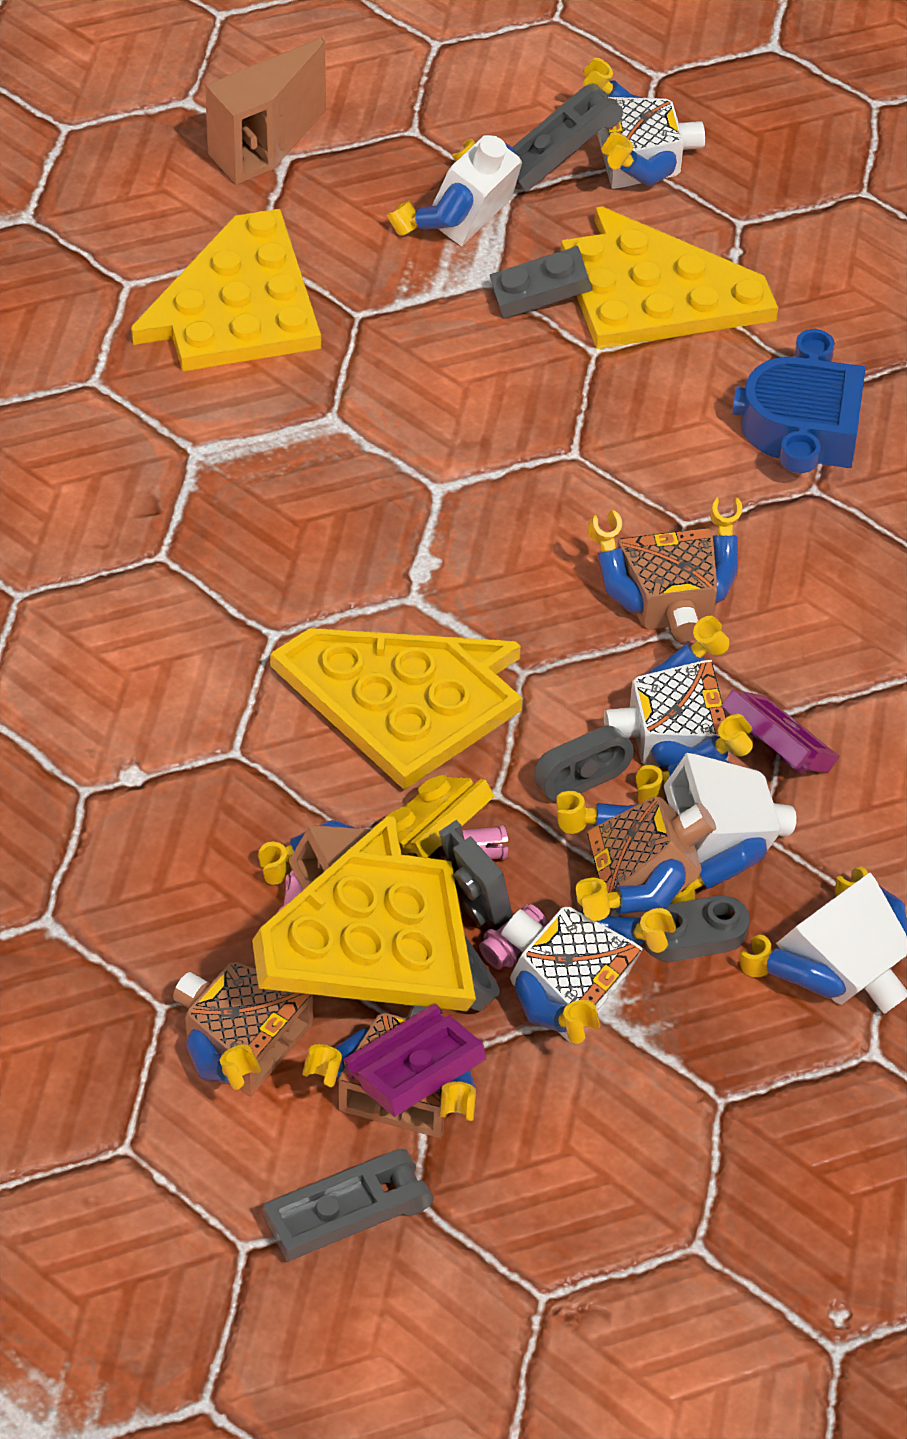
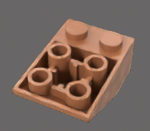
(265, 110)

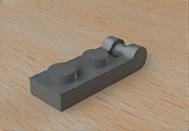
(565, 133)
(346, 1204)

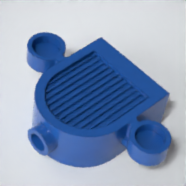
(803, 406)

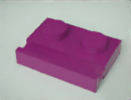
(781, 732)
(414, 1059)

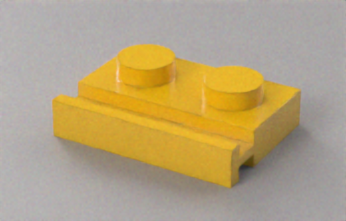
(435, 807)

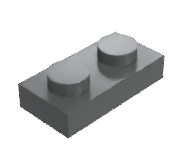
(540, 282)

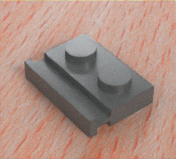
(478, 877)

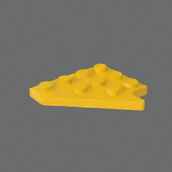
(661, 286)
(236, 299)
(403, 695)
(372, 931)

